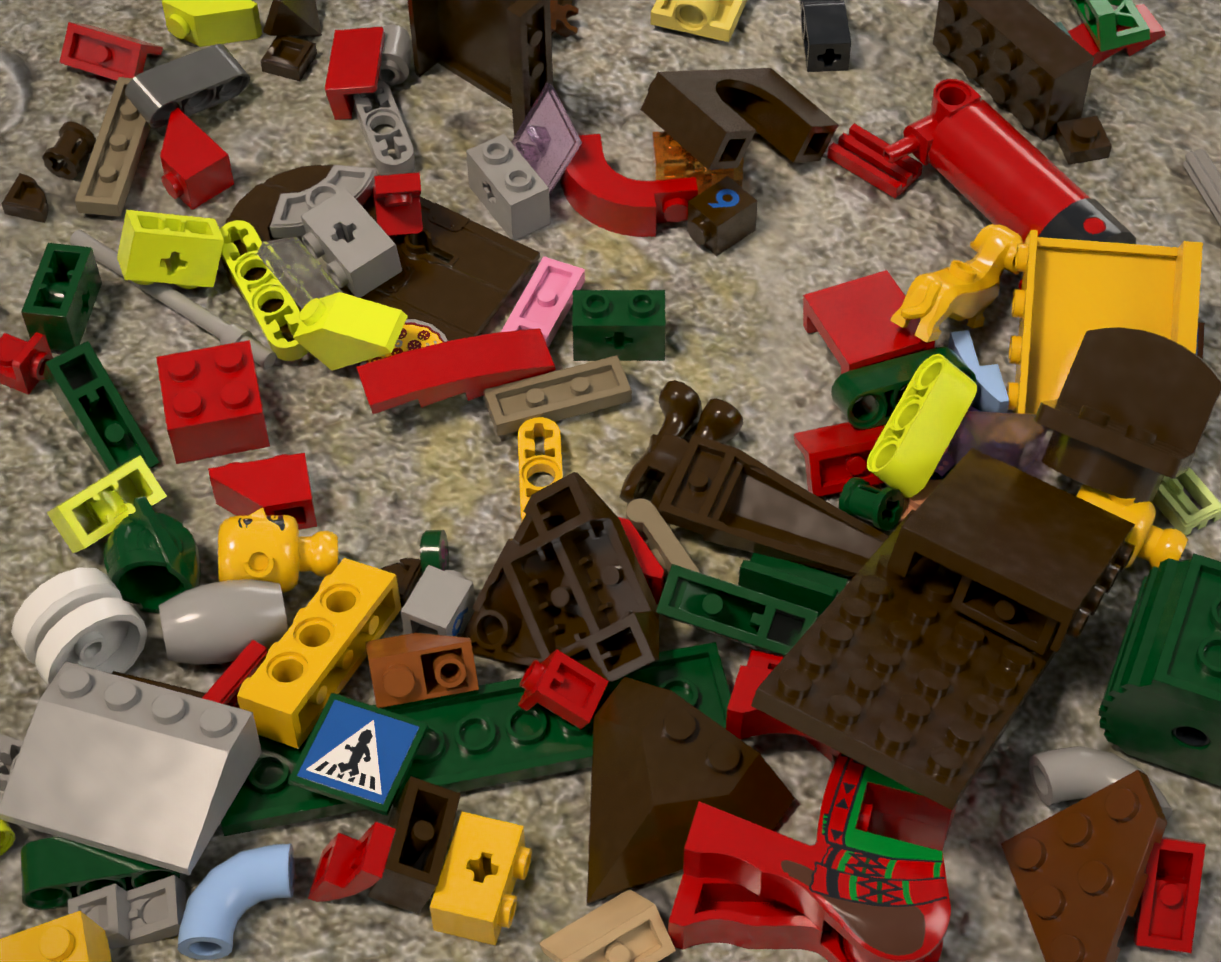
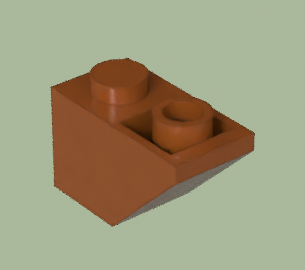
(420, 667)

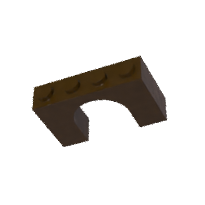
(721, 110)

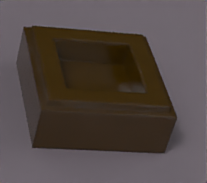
(289, 57)

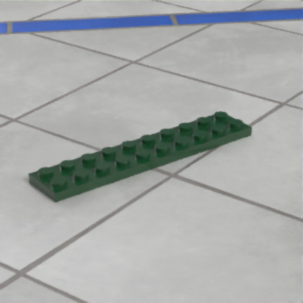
(476, 741)

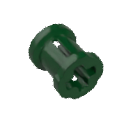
(873, 504)

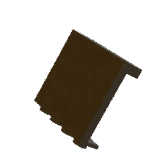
(490, 44)
(1019, 540)

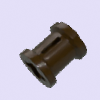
(69, 150)

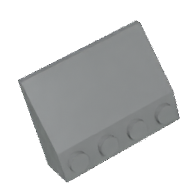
(130, 767)

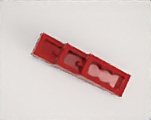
(455, 368)

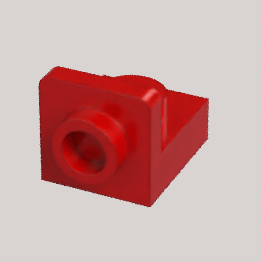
(23, 361)
(563, 688)

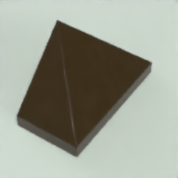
(293, 18)

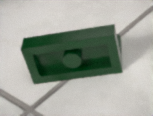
(790, 582)

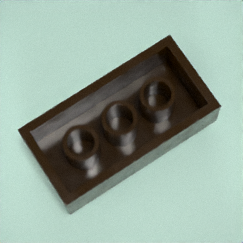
(1016, 59)

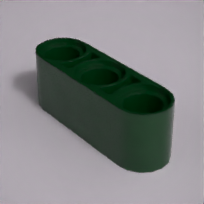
(881, 386)
(64, 869)

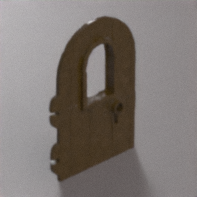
(451, 296)

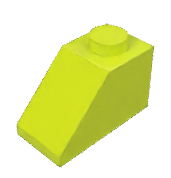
(212, 20)
(348, 329)

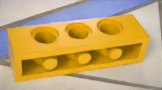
(320, 651)

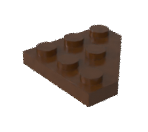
(1087, 869)

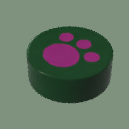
(434, 550)

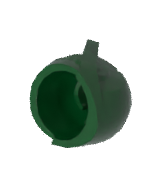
(151, 557)

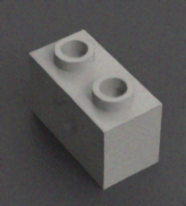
(508, 187)
(350, 243)

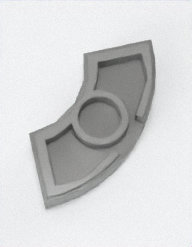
(291, 206)

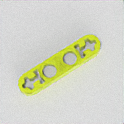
(261, 290)

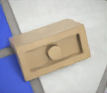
(617, 931)

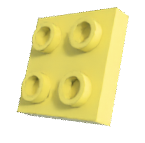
(699, 17)

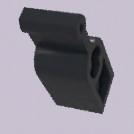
(825, 35)

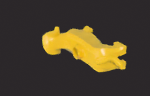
(962, 288)

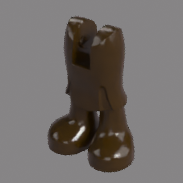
(681, 411)

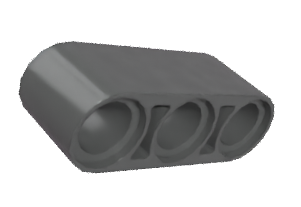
(187, 84)

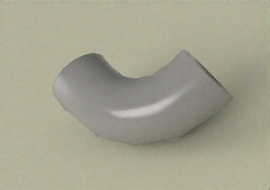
(1080, 773)

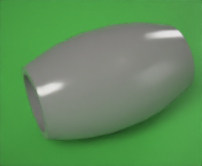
(221, 619)

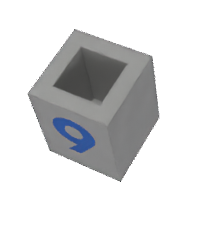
(439, 603)

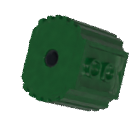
(1168, 671)

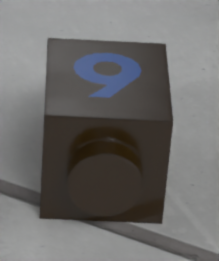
(721, 216)

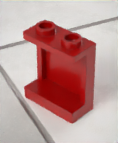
(857, 321)

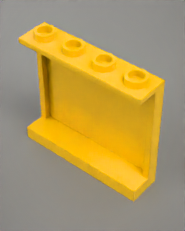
(1091, 287)

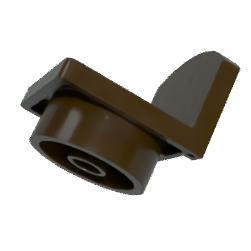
(1129, 412)

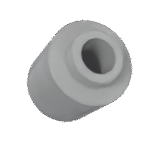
(395, 55)

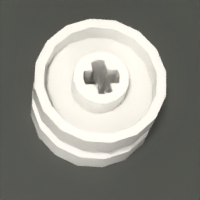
(81, 622)

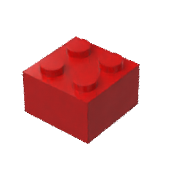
(212, 402)

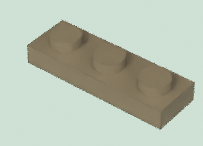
(558, 394)

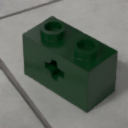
(62, 295)
(619, 324)

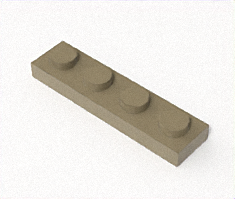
(113, 157)

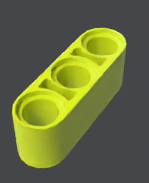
(922, 425)

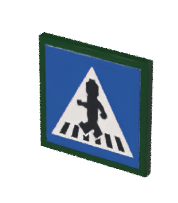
(358, 754)

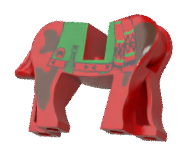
(858, 895)

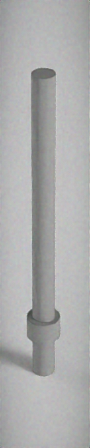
(178, 302)

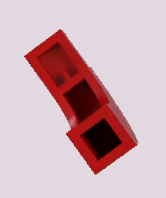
(621, 202)

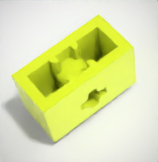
(169, 249)
(104, 504)

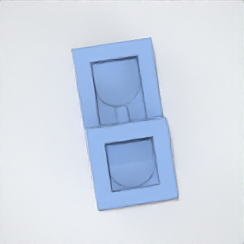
(991, 391)

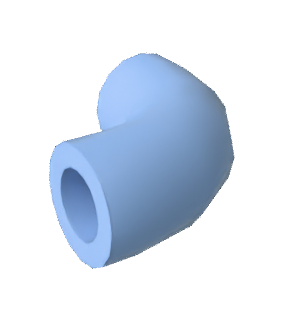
(230, 891)

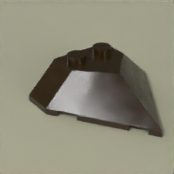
(568, 588)
(650, 772)

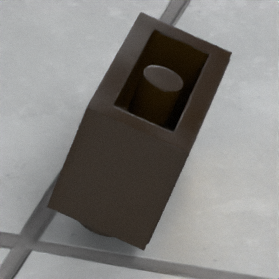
(419, 846)

